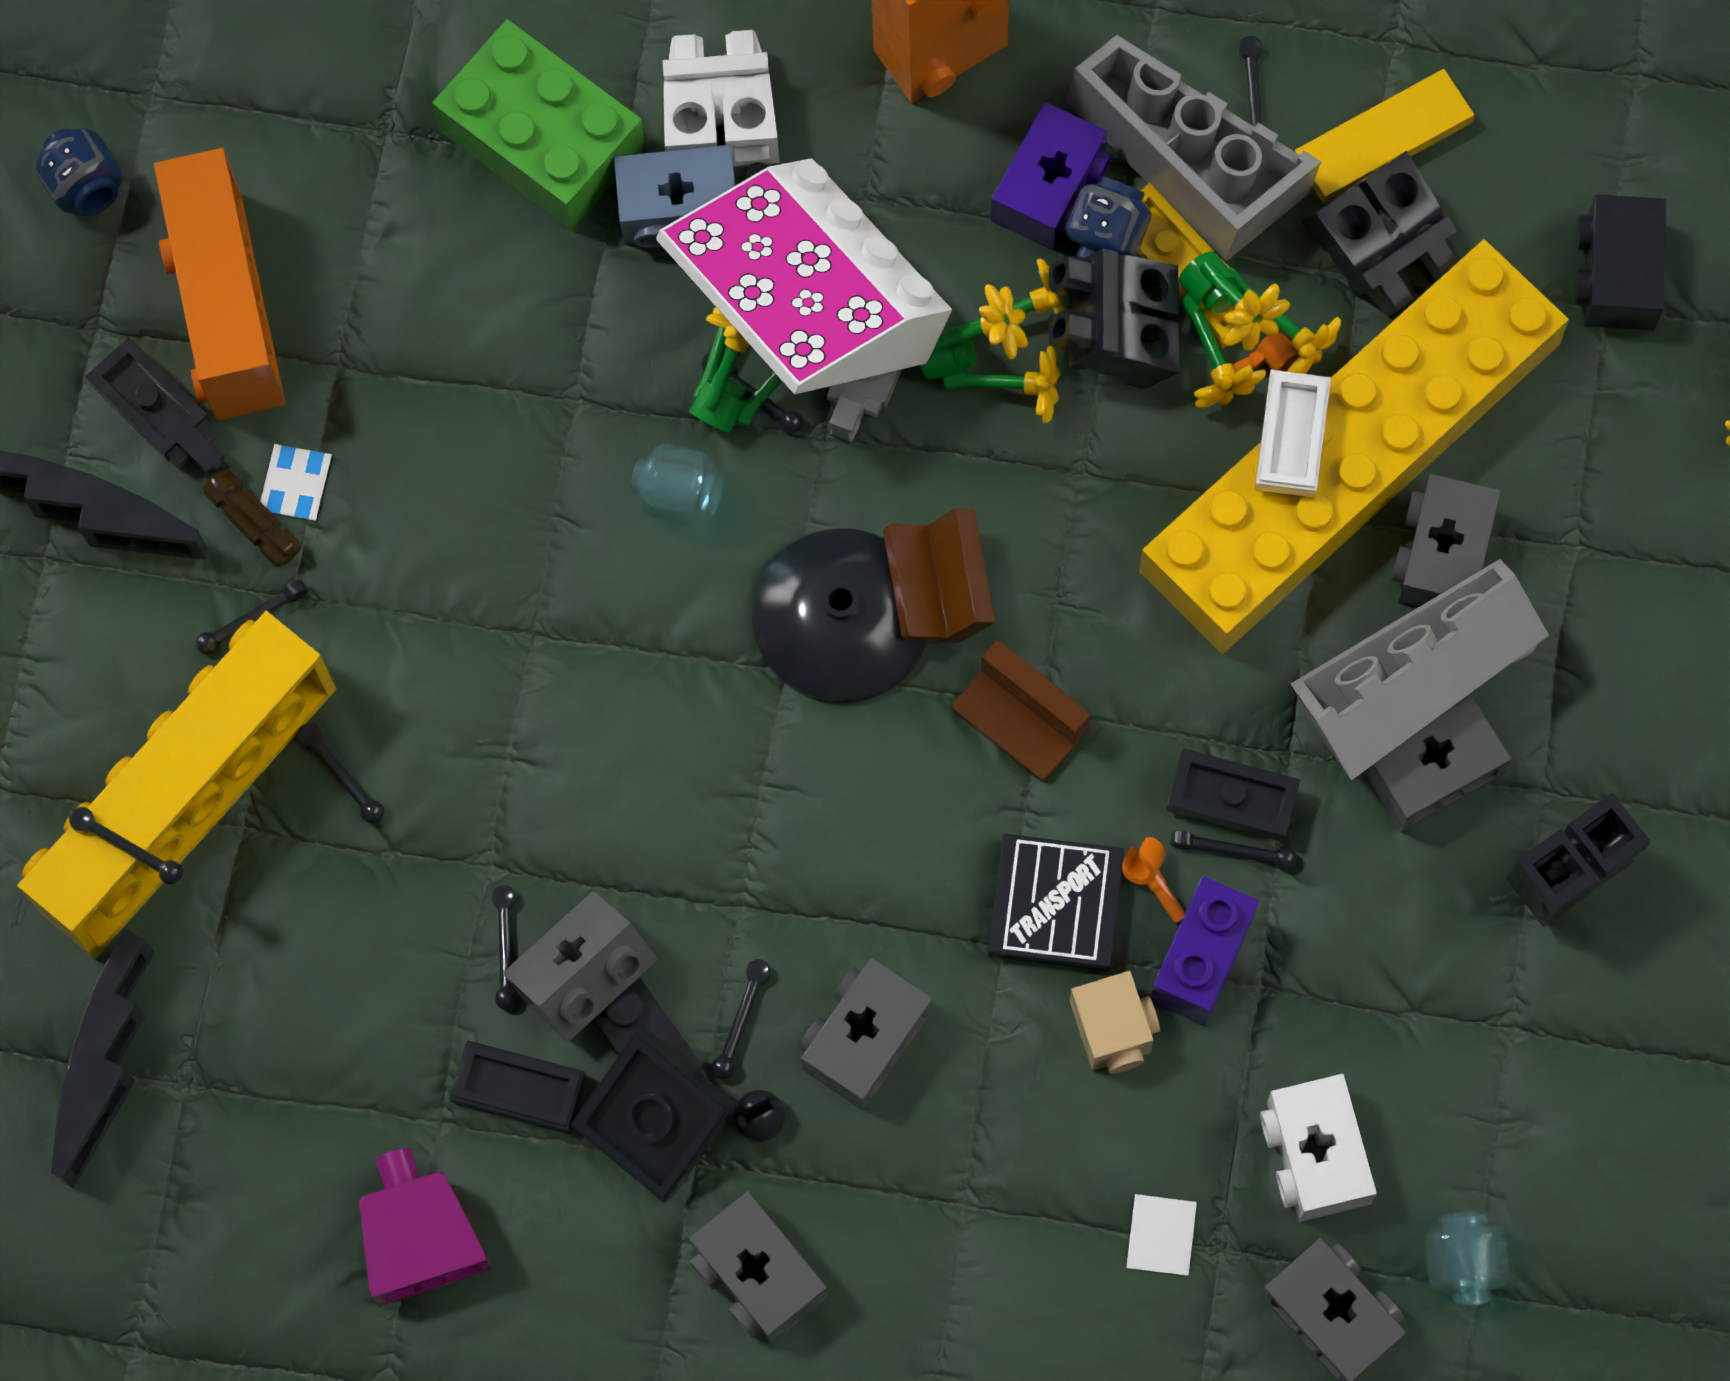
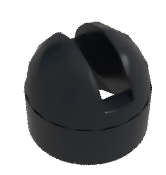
(766, 1125)

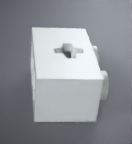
(1326, 1112)

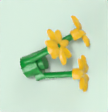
(1216, 289)
(1000, 323)
(718, 396)

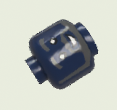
(79, 171)
(1108, 218)

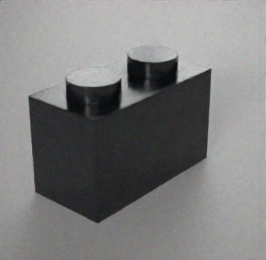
(1622, 262)

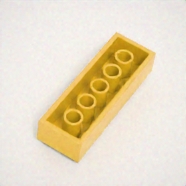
(180, 781)

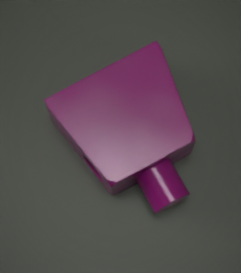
(416, 1232)

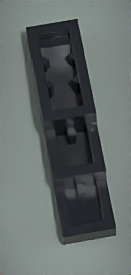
(105, 512)
(93, 1080)

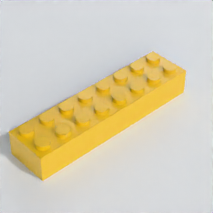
(1384, 424)

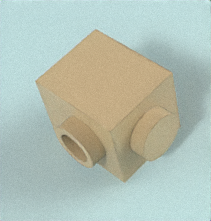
(1114, 1022)

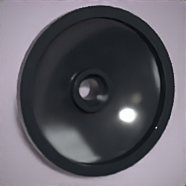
(826, 650)

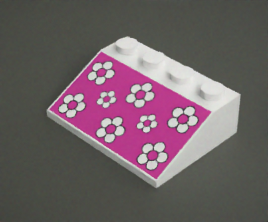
(808, 278)

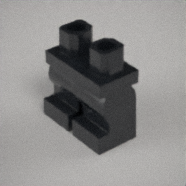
(1382, 229)
(1114, 318)
(1577, 860)

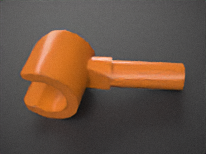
(1274, 351)
(1144, 868)

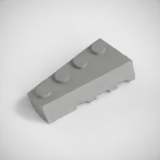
(1195, 152)
(1419, 666)

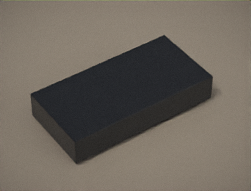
(517, 1086)

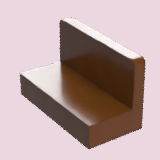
(939, 578)
(1022, 712)

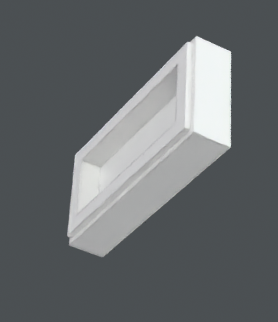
(1292, 433)

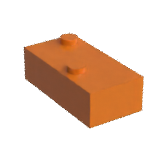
(936, 40)
(218, 285)

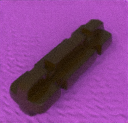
(251, 518)

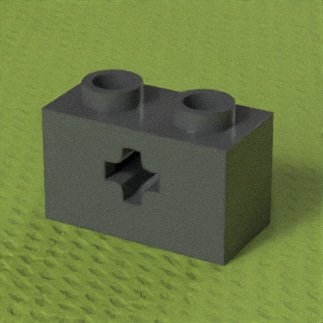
(1449, 511)
(1419, 791)
(580, 966)
(862, 1067)
(745, 1233)
(1300, 1302)

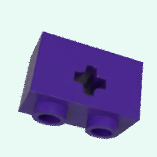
(1052, 146)
(1204, 950)

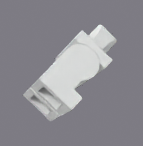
(720, 92)

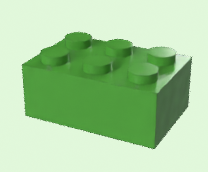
(538, 124)

